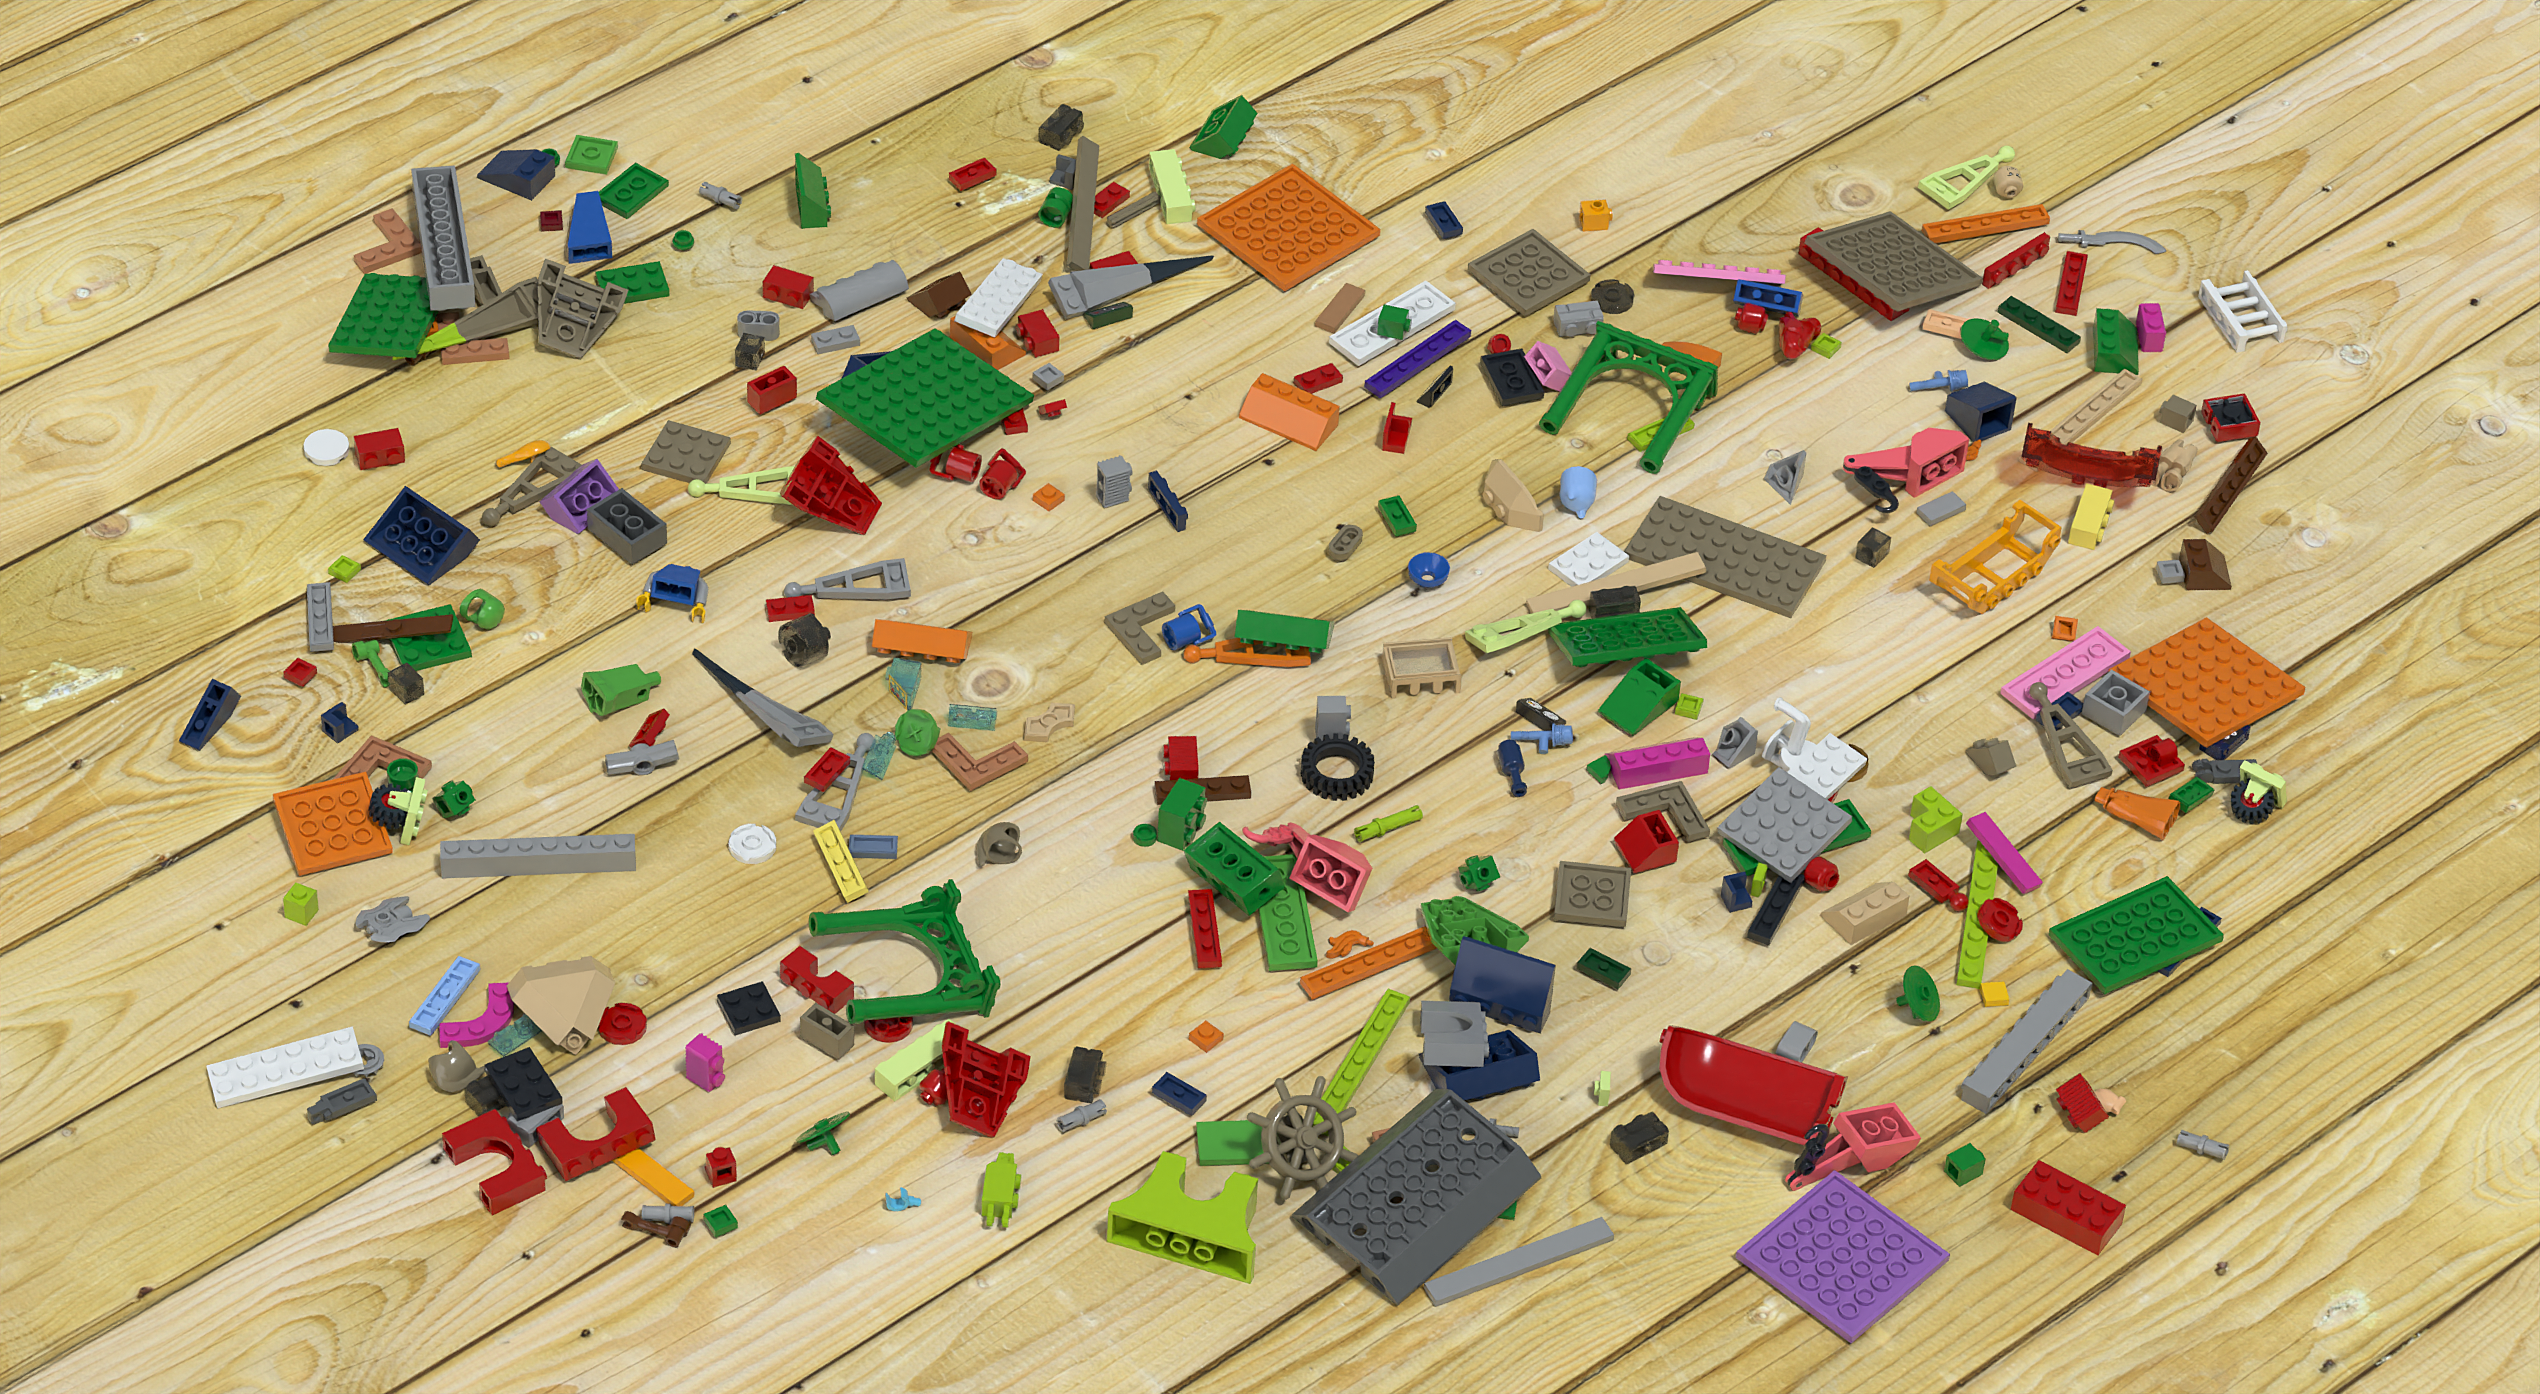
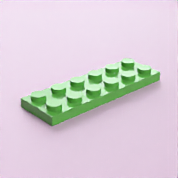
(1287, 923)

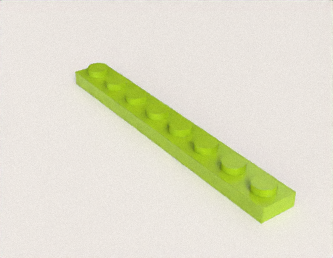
(1974, 936)
(1364, 1052)

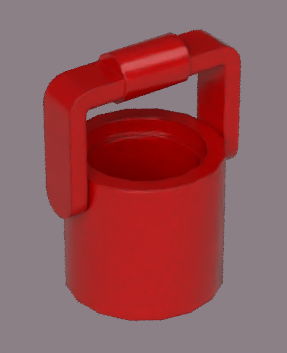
(960, 465)
(1001, 475)

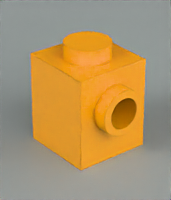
(1595, 215)

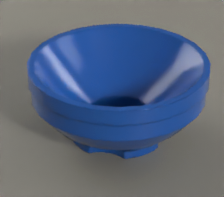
(1428, 564)

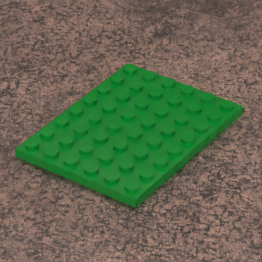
(925, 397)

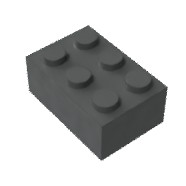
(627, 526)

